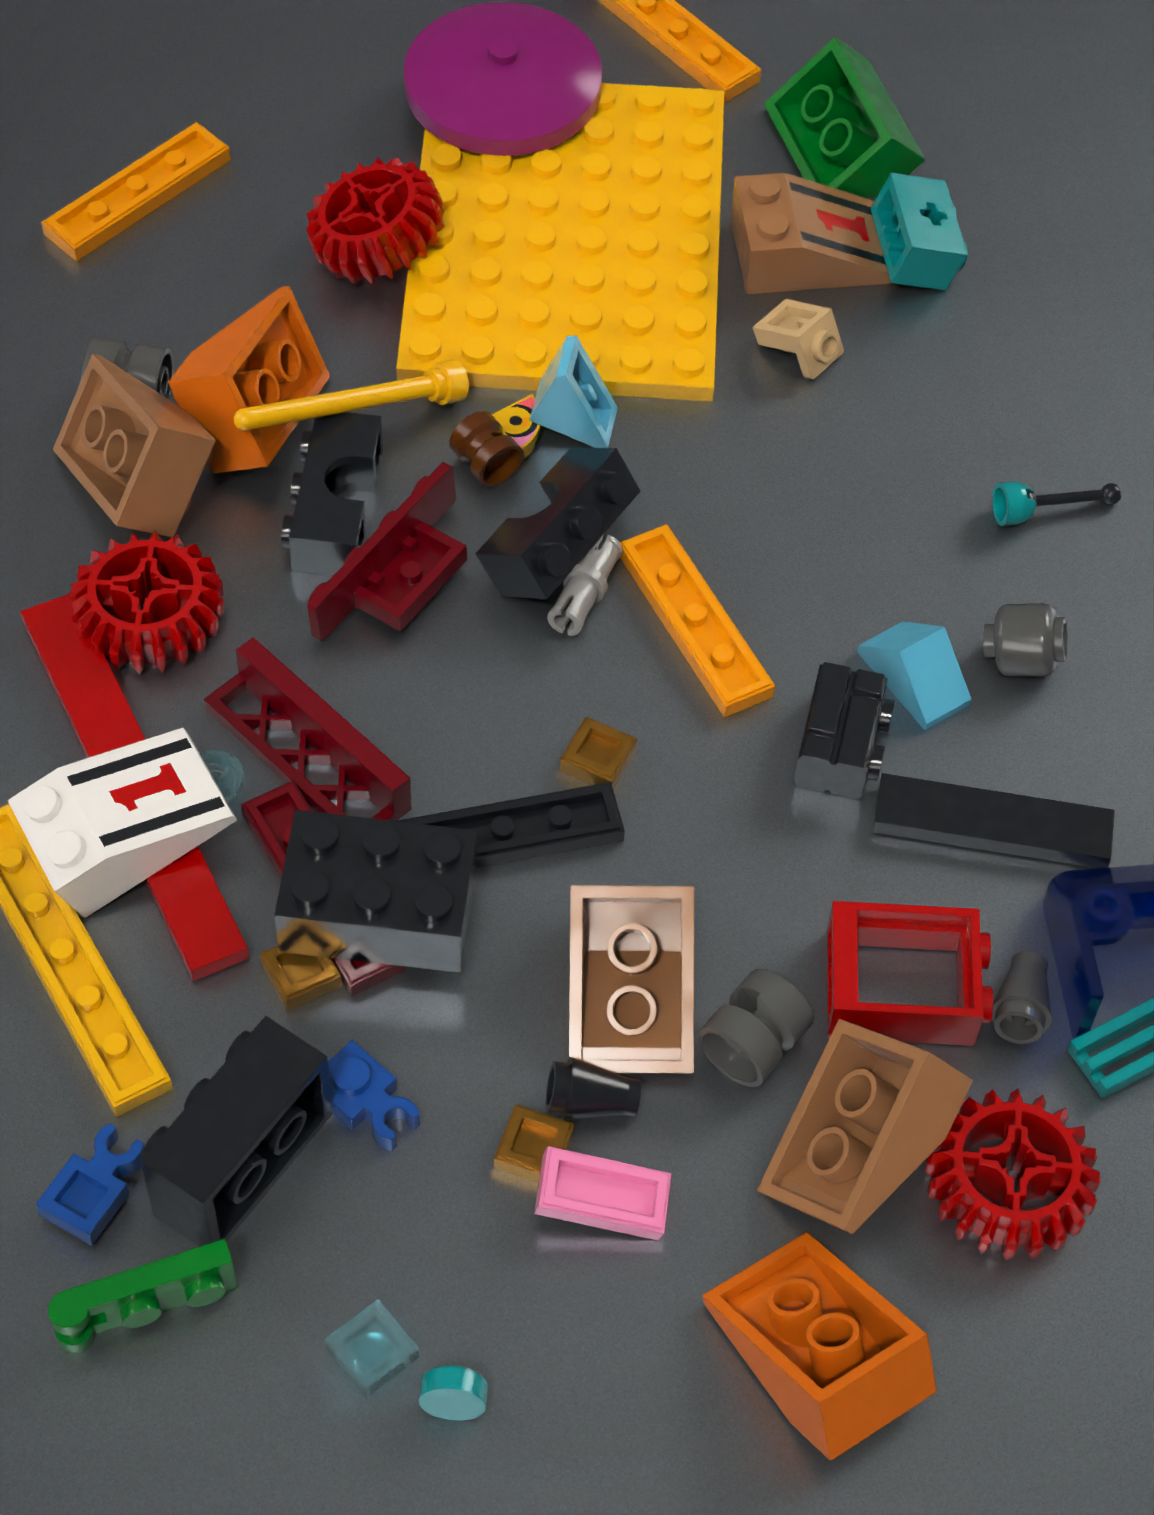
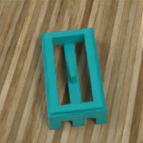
(1108, 1032)

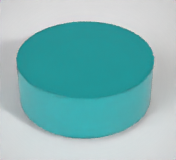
(453, 1393)

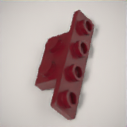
(397, 565)

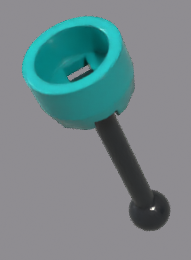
(1016, 501)

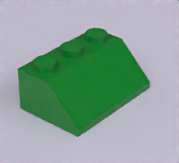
(843, 123)

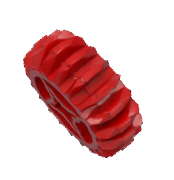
(375, 220)
(147, 601)
(1058, 1169)

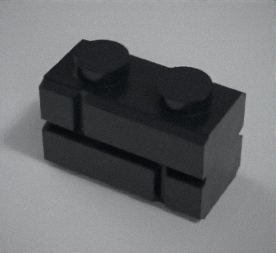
(841, 731)

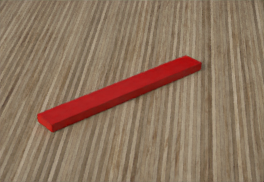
(103, 722)

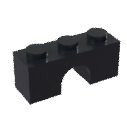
(338, 457)
(539, 551)

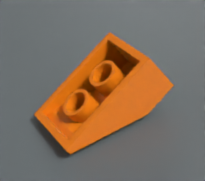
(247, 364)
(824, 1344)

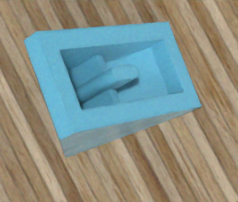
(575, 398)
(919, 670)

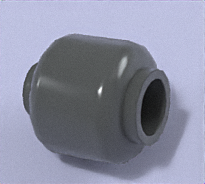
(1026, 640)

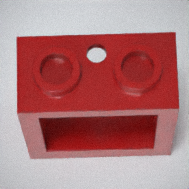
(909, 928)

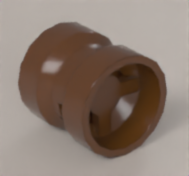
(491, 454)

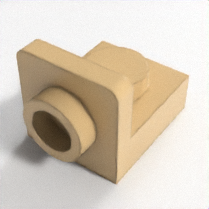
(802, 330)

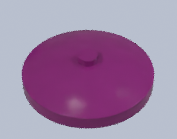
(502, 78)

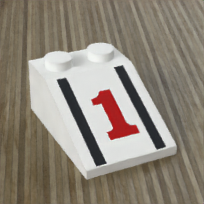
(120, 817)

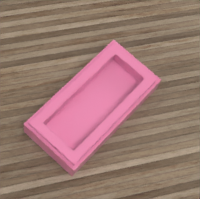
(603, 1193)

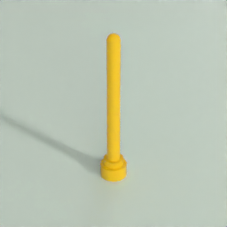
(443, 383)

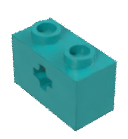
(919, 231)

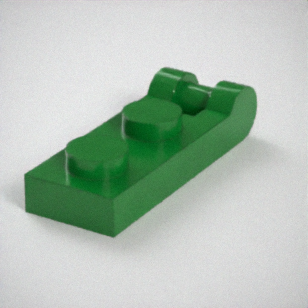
(141, 1294)

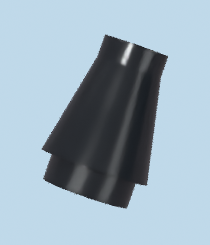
(589, 1091)

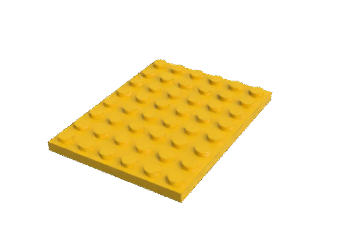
(579, 240)

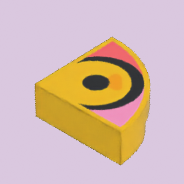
(516, 423)

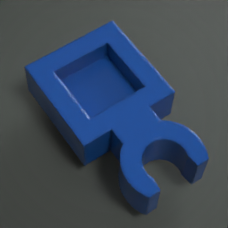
(364, 1091)
(90, 1192)

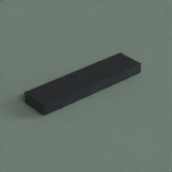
(994, 821)
(537, 824)

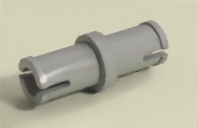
(584, 586)

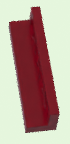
(319, 726)

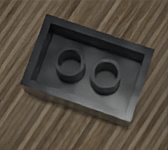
(376, 891)
(237, 1133)

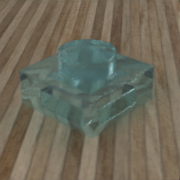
(372, 1348)

